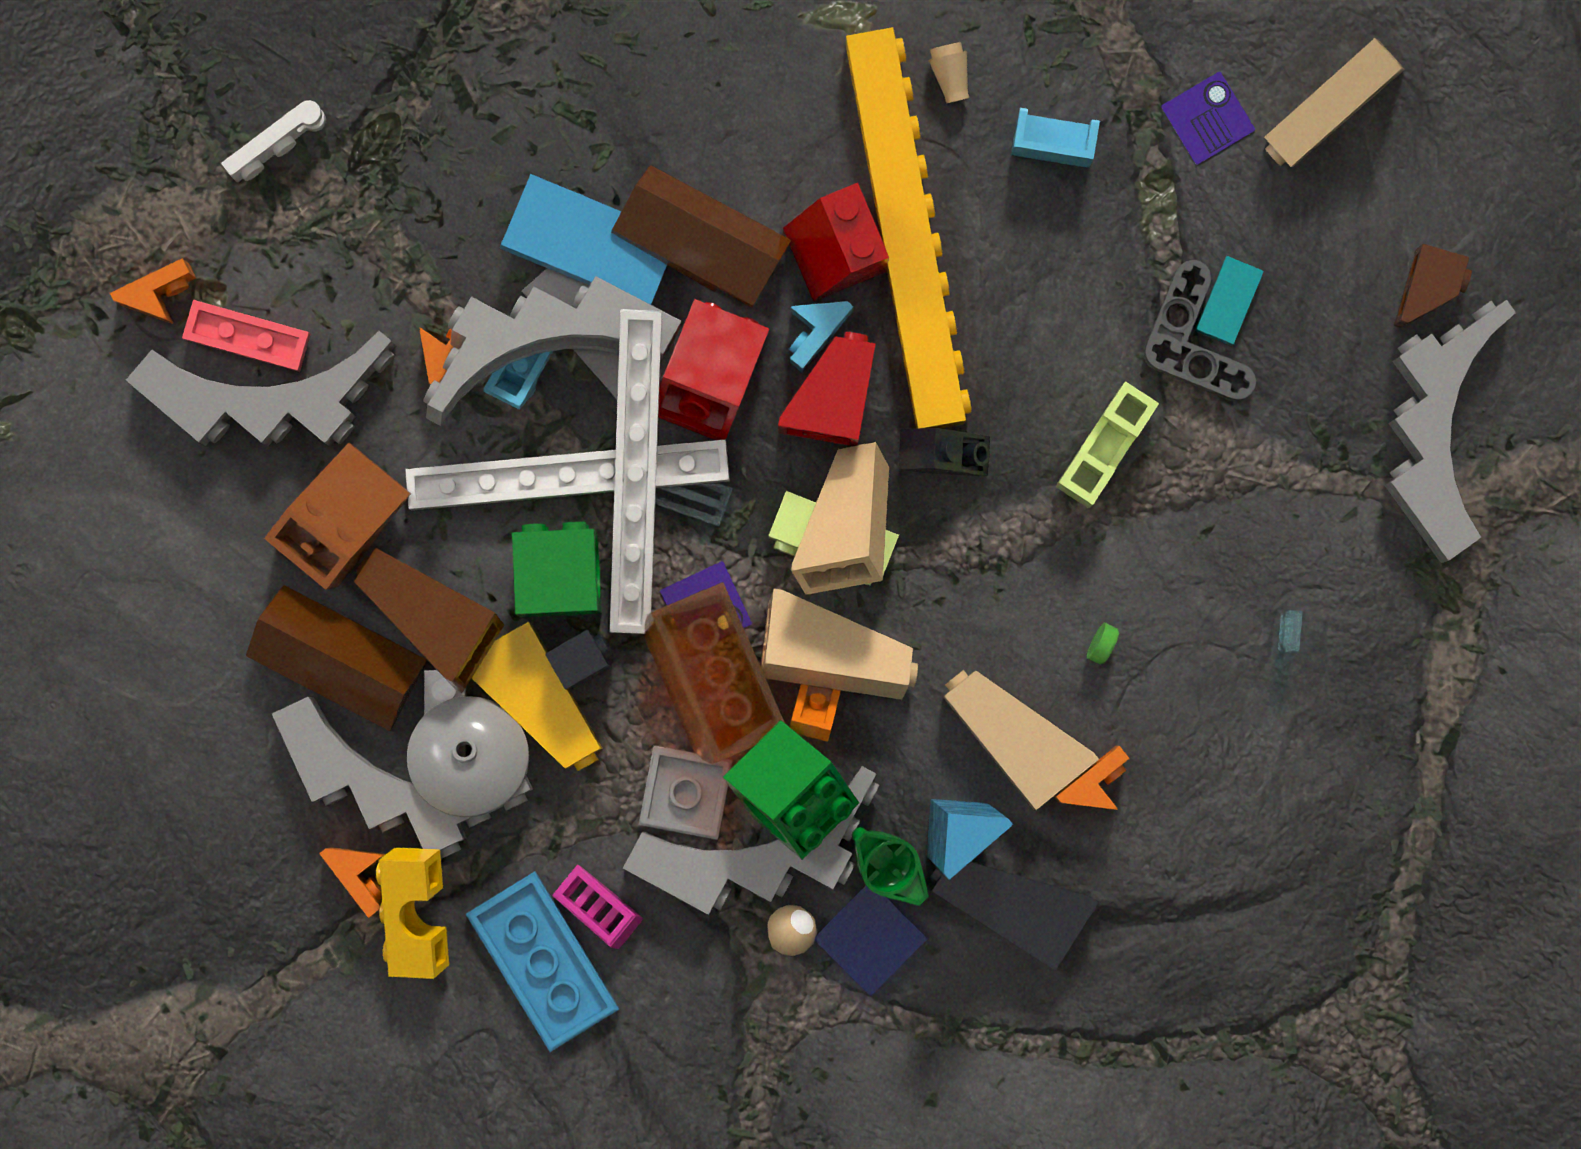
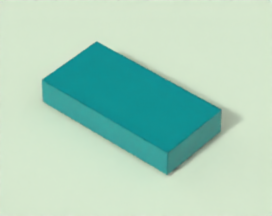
(1229, 300)

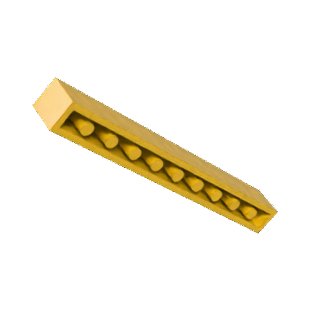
(905, 229)

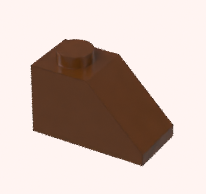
(1432, 281)

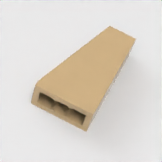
(1333, 103)
(848, 524)
(832, 652)
(1020, 741)

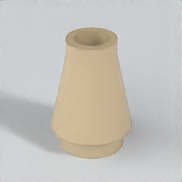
(950, 69)

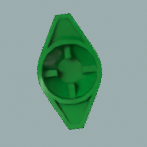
(889, 866)

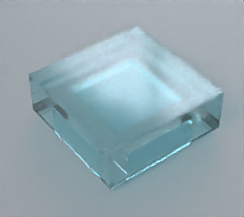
(1290, 631)

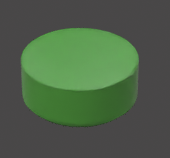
(1103, 643)

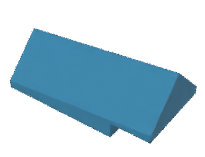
(961, 832)

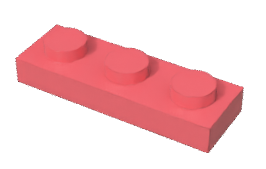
(246, 335)

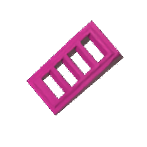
(623, 929)

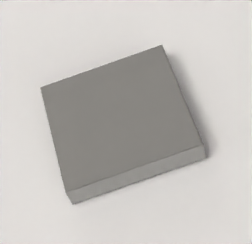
(684, 793)

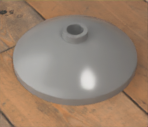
(471, 783)

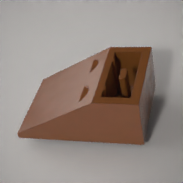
(338, 517)

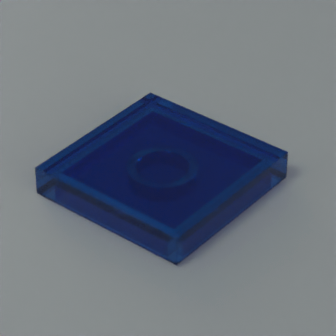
(870, 939)

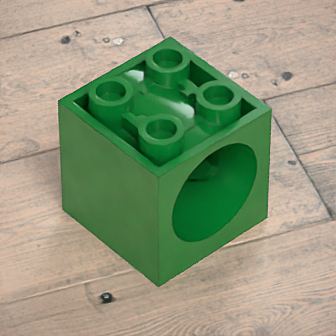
(556, 570)
(791, 789)

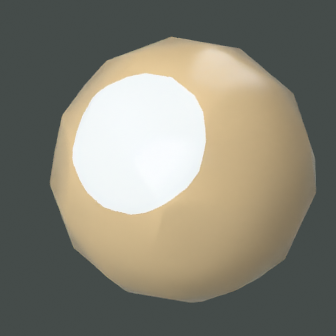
(791, 930)

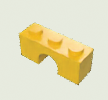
(410, 944)

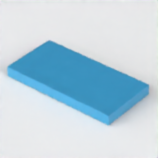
(576, 240)
(542, 961)

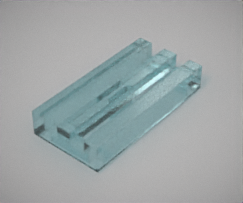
(719, 505)

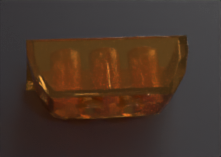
(711, 674)

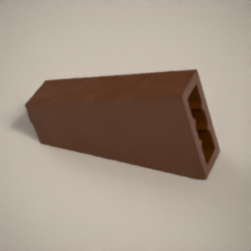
(436, 619)

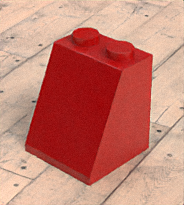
(837, 243)
(710, 370)
(833, 395)

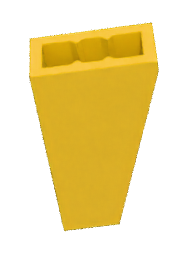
(529, 690)

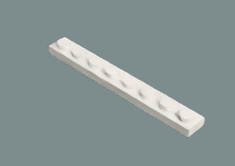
(635, 469)
(557, 476)

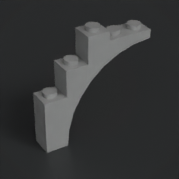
(538, 324)
(265, 412)
(1428, 487)
(331, 766)
(701, 874)

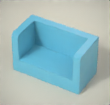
(1054, 139)

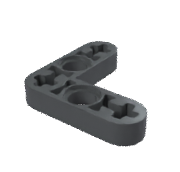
(1177, 340)

